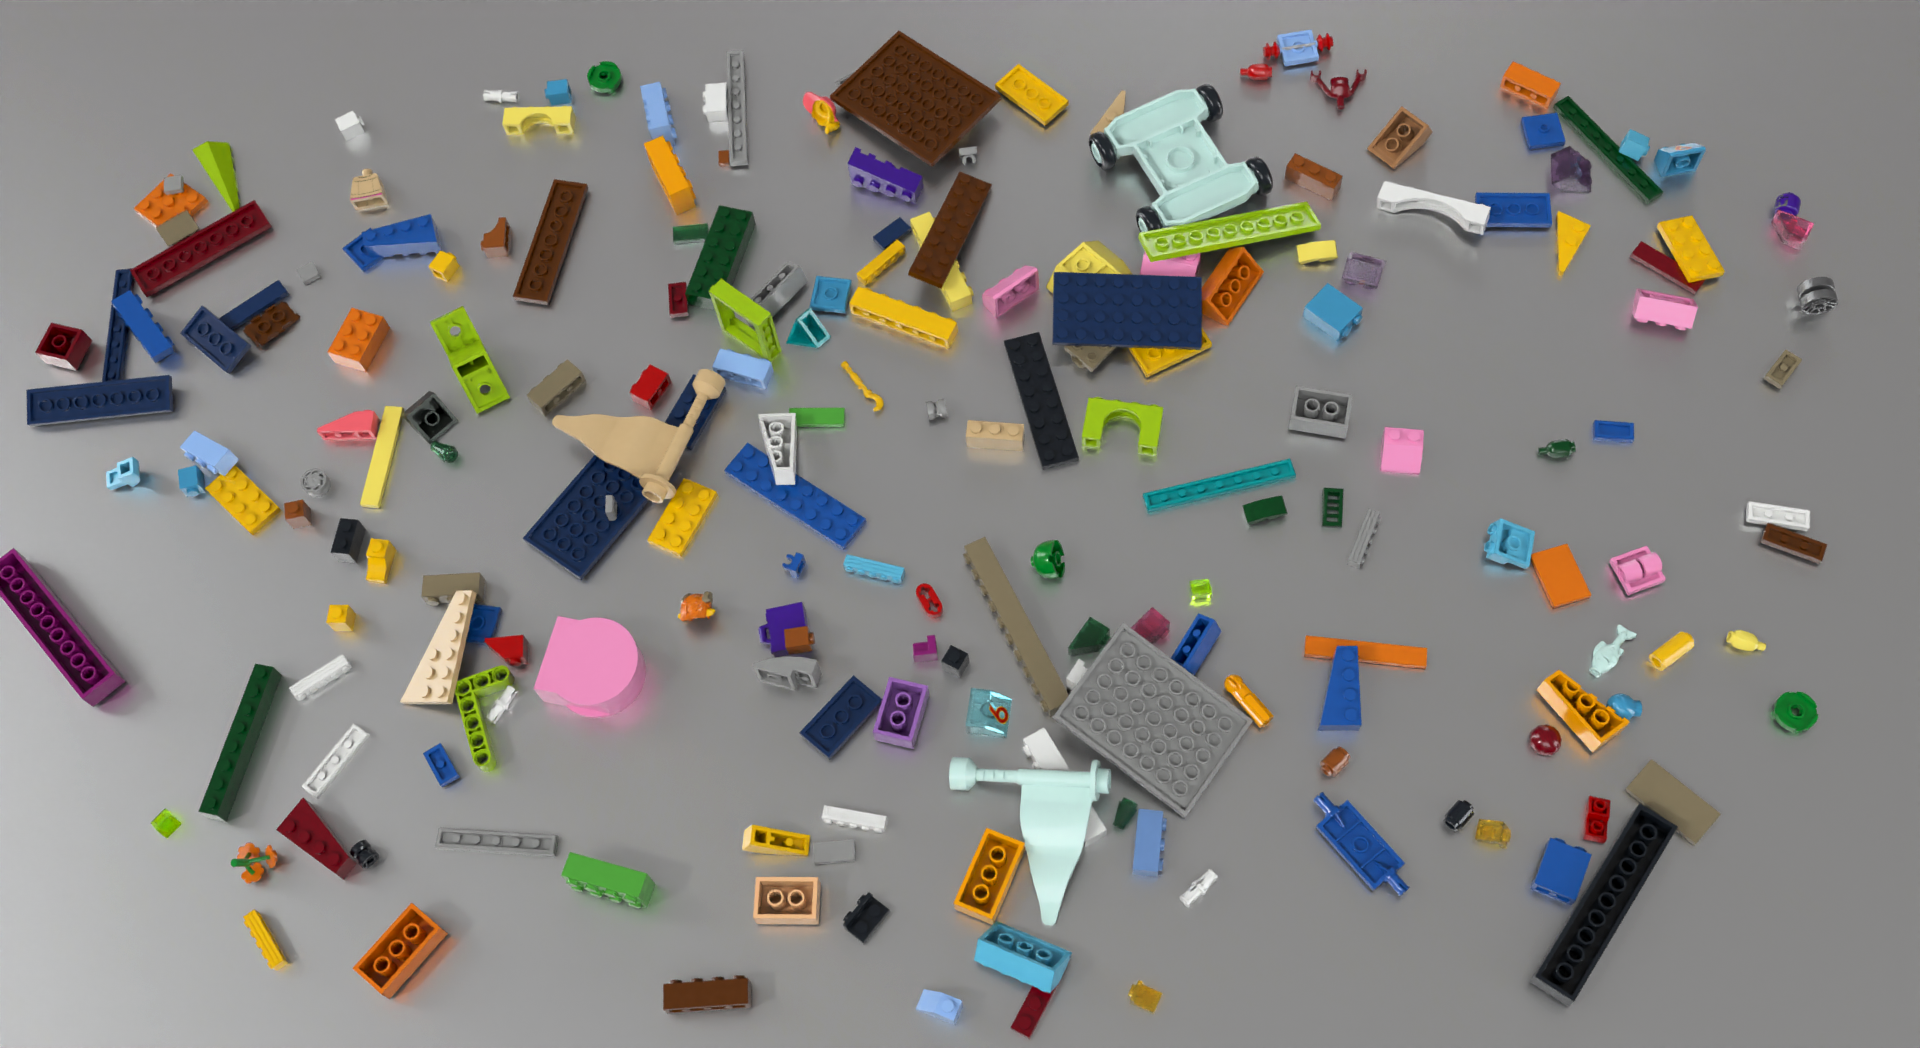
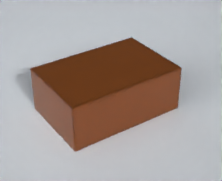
(724, 158)

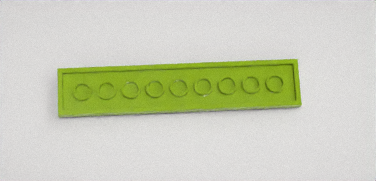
(1229, 231)

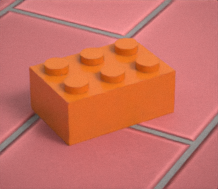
(358, 339)

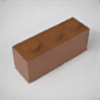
(1313, 177)

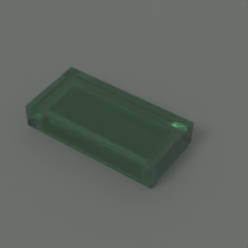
(690, 234)

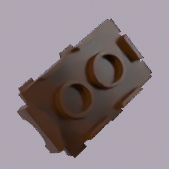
(270, 324)

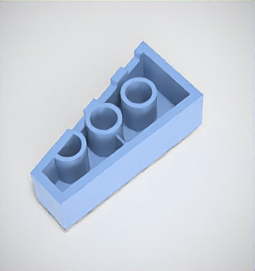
(657, 112)

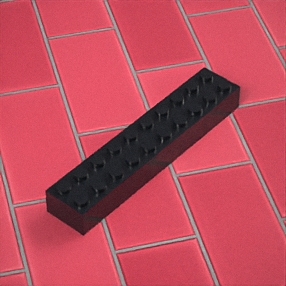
(1603, 905)

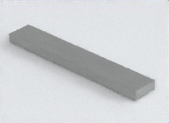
(497, 842)

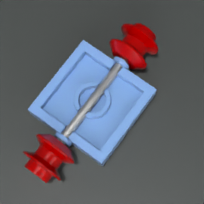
(1298, 47)

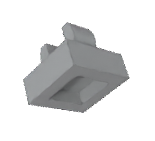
(968, 152)

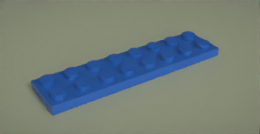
(801, 501)

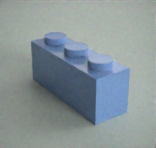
(1149, 843)

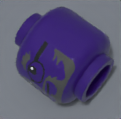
(1788, 203)

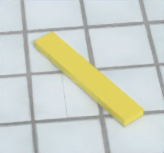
(382, 457)

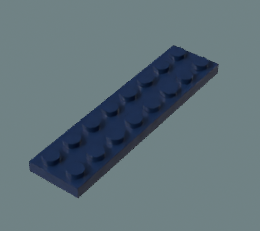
(99, 400)

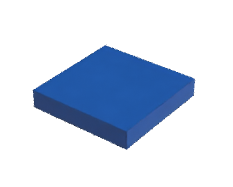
(359, 254)
(483, 623)

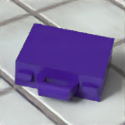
(779, 619)

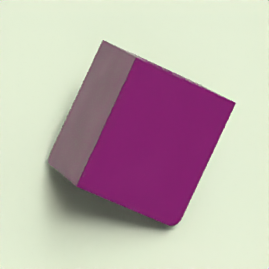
(925, 650)

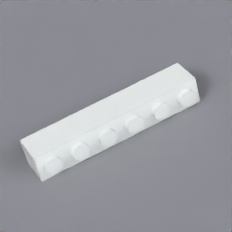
(1047, 757)

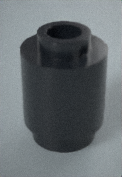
(1459, 815)

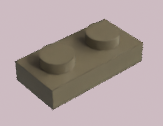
(1782, 369)

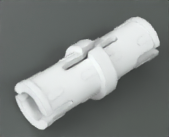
(501, 96)
(501, 704)
(1198, 888)

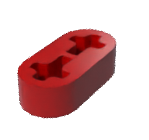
(925, 603)

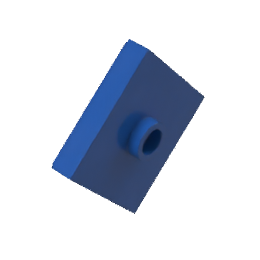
(1543, 131)

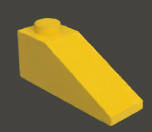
(775, 841)

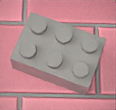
(1320, 412)

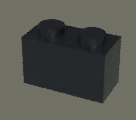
(348, 540)

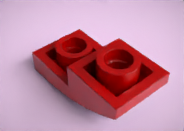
(1596, 819)

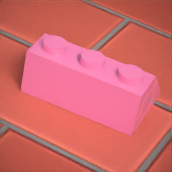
(1177, 266)
(1011, 290)
(1664, 309)

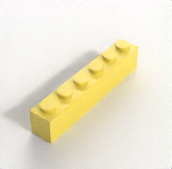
(954, 288)

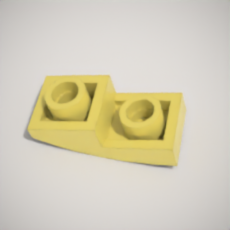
(1316, 251)

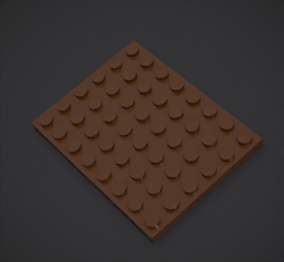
(915, 98)

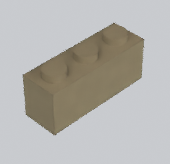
(556, 387)
(442, 588)

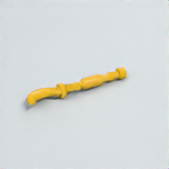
(867, 393)

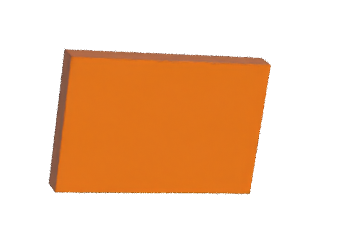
(1560, 576)

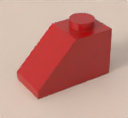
(510, 649)

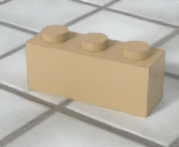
(995, 435)

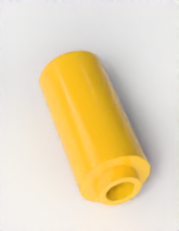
(1671, 650)

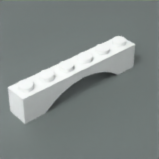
(1469, 215)

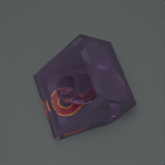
(1363, 270)

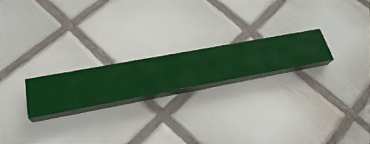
(1608, 149)

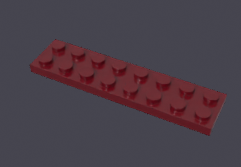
(200, 248)

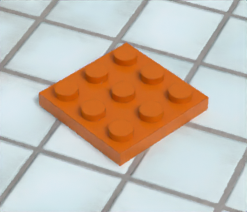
(159, 207)

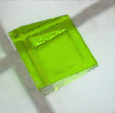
(1200, 589)
(165, 823)

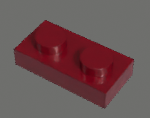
(677, 300)

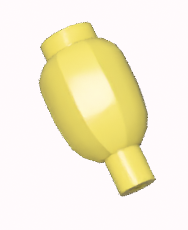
(1744, 641)

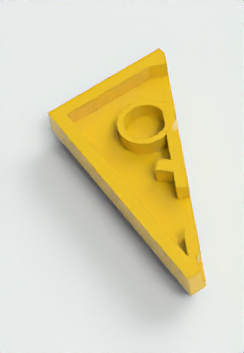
(1570, 236)

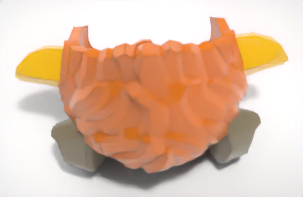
(696, 606)

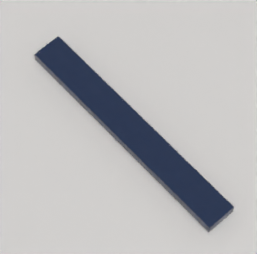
(117, 330)

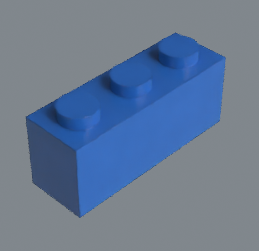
(1196, 643)

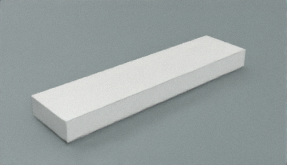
(335, 761)

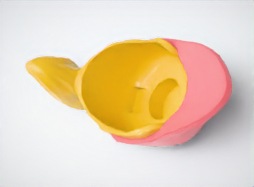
(822, 110)

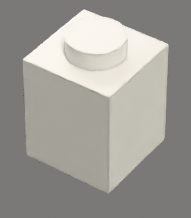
(350, 125)

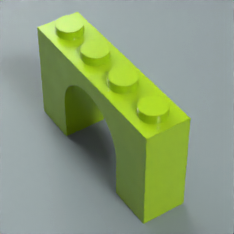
(1102, 411)

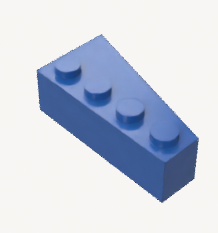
(403, 238)
(142, 326)
(1342, 697)

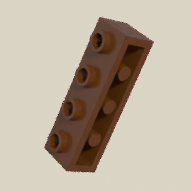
(707, 995)

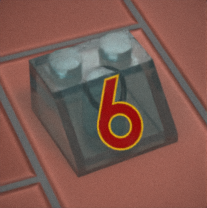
(988, 713)

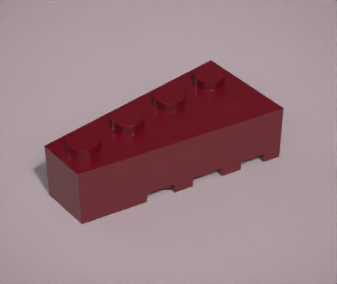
(313, 835)

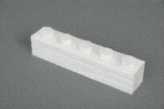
(320, 677)
(854, 819)

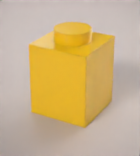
(444, 266)
(341, 617)

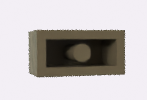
(177, 228)

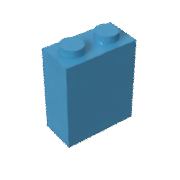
(1333, 312)

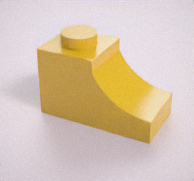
(380, 560)

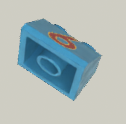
(1679, 159)

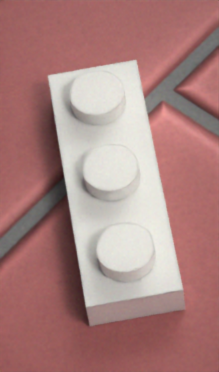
(1778, 515)

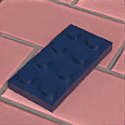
(215, 339)
(683, 406)
(841, 717)

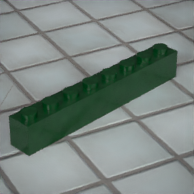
(240, 743)

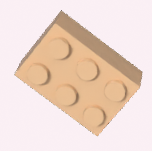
(787, 900)

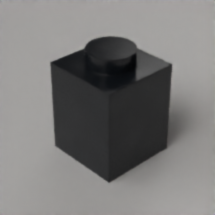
(955, 661)

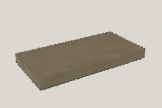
(1673, 801)

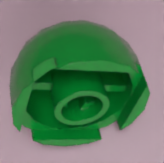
(1047, 559)

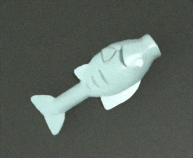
(1607, 656)

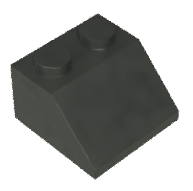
(429, 417)

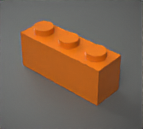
(1530, 84)

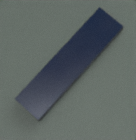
(255, 305)

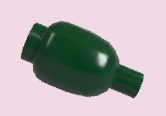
(1558, 448)

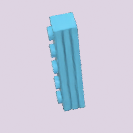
(874, 569)

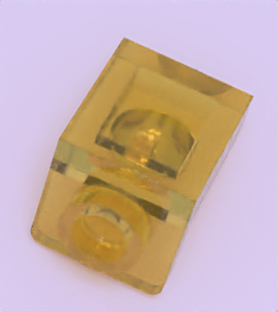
(1493, 832)
(1144, 997)

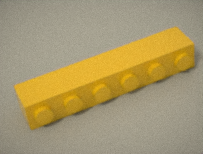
(903, 317)

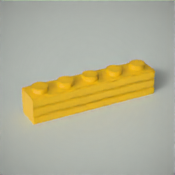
(881, 262)
(265, 940)

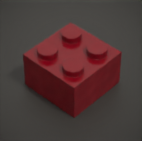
(63, 346)

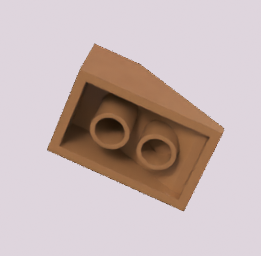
(1400, 138)

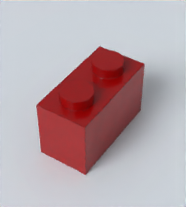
(650, 387)

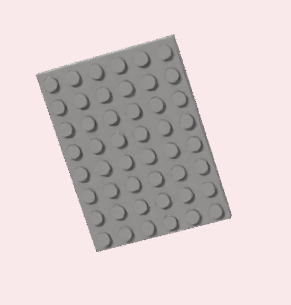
(1153, 719)

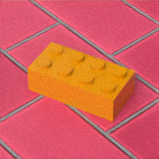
(670, 174)
(989, 876)

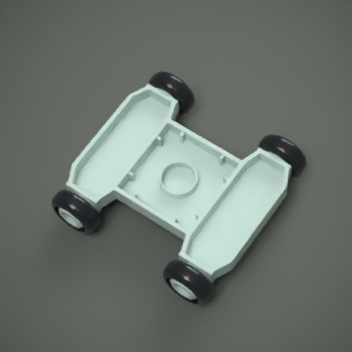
(1180, 159)

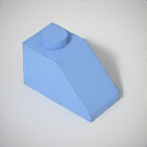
(940, 1006)

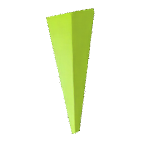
(217, 162)

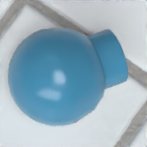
(1625, 706)

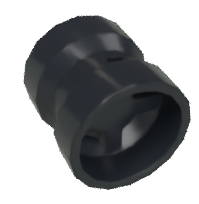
(364, 854)

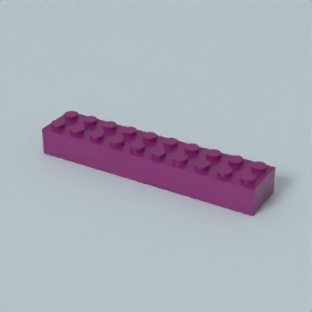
(56, 630)

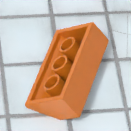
(1229, 285)

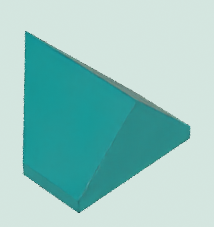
(808, 331)

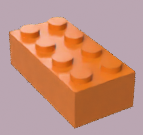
(400, 951)

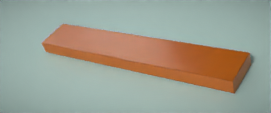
(1368, 652)

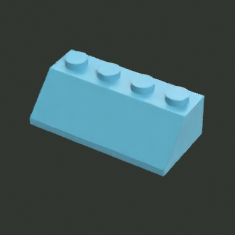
(1022, 956)

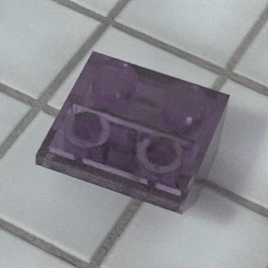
(1570, 171)

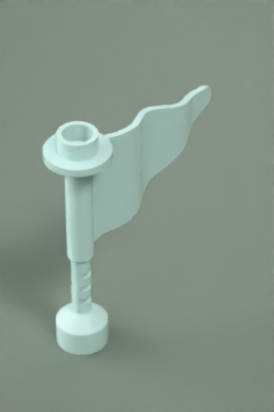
(1052, 819)

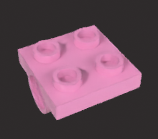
(1638, 570)

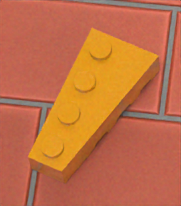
(1581, 711)

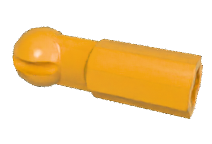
(1248, 701)

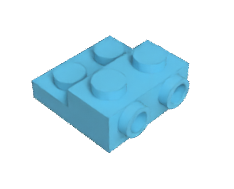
(1509, 543)

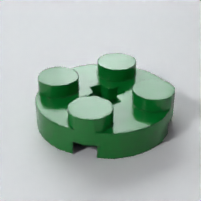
(604, 85)
(1790, 722)

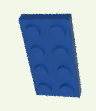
(1517, 209)

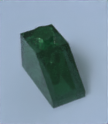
(1090, 638)

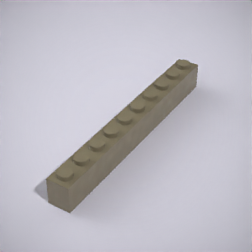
(1016, 624)

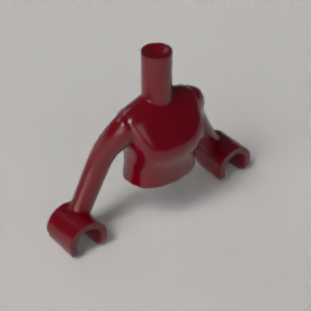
(1339, 86)

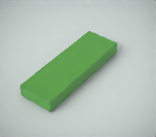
(819, 417)

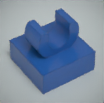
(796, 566)

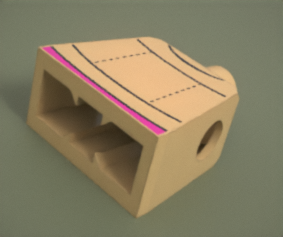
(367, 191)

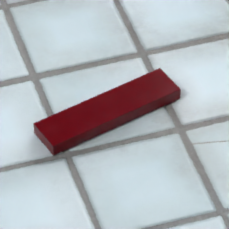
(1664, 266)

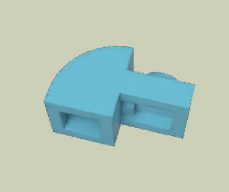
(125, 473)

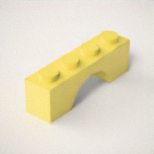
(519, 119)

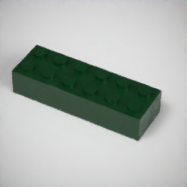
(720, 254)

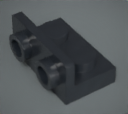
(865, 917)

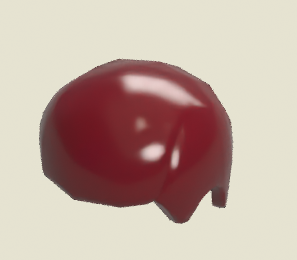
(1545, 740)

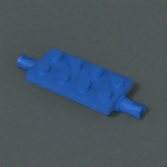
(1360, 845)

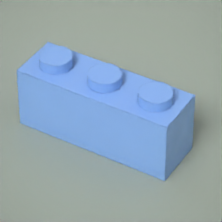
(743, 368)
(208, 453)

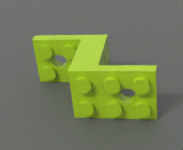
(469, 359)

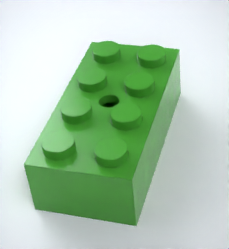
(608, 880)

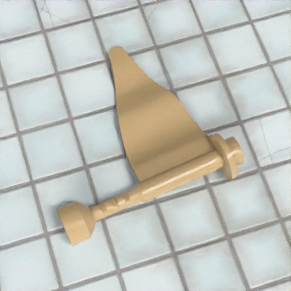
(642, 442)

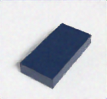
(894, 231)

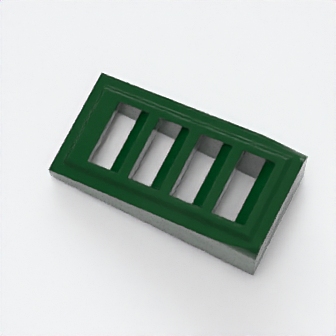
(1332, 492)

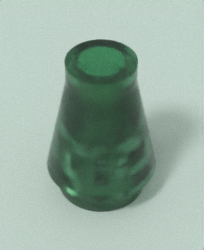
(445, 452)
(1125, 811)

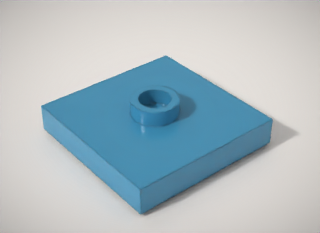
(830, 294)

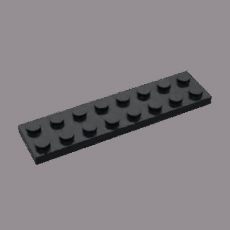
(1041, 401)

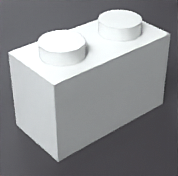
(716, 102)

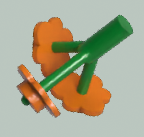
(250, 854)

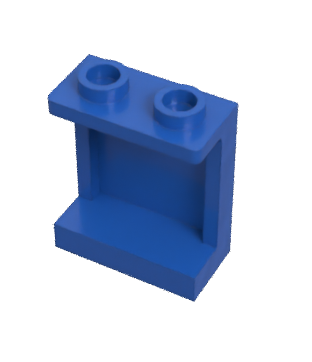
(1561, 871)

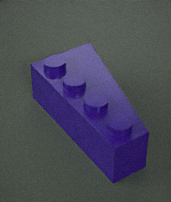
(883, 177)

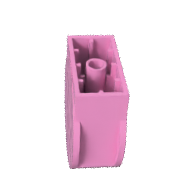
(591, 667)

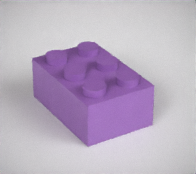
(901, 713)

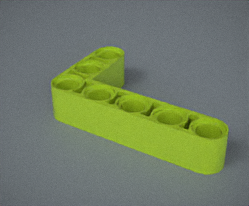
(476, 714)

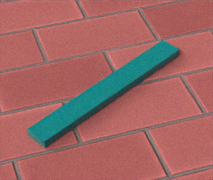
(1219, 485)

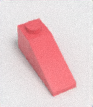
(353, 426)

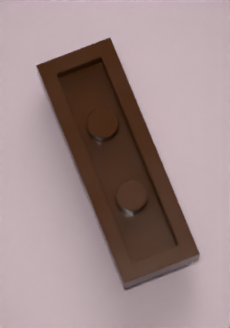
(1793, 543)

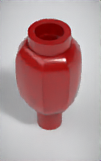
(1257, 72)

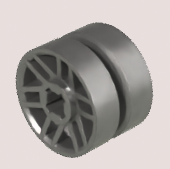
(1817, 295)

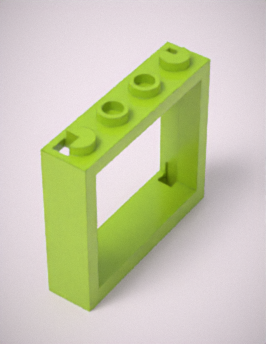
(763, 339)

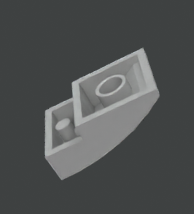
(788, 671)

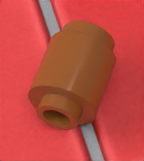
(1335, 762)

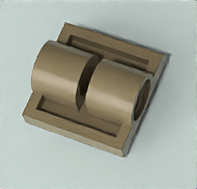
(1088, 356)

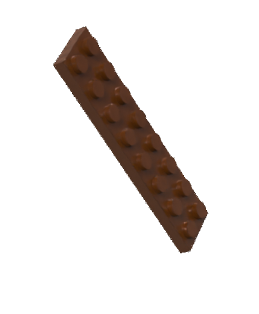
(950, 230)
(550, 242)

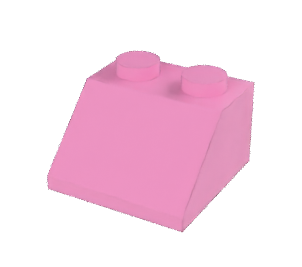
(1401, 450)

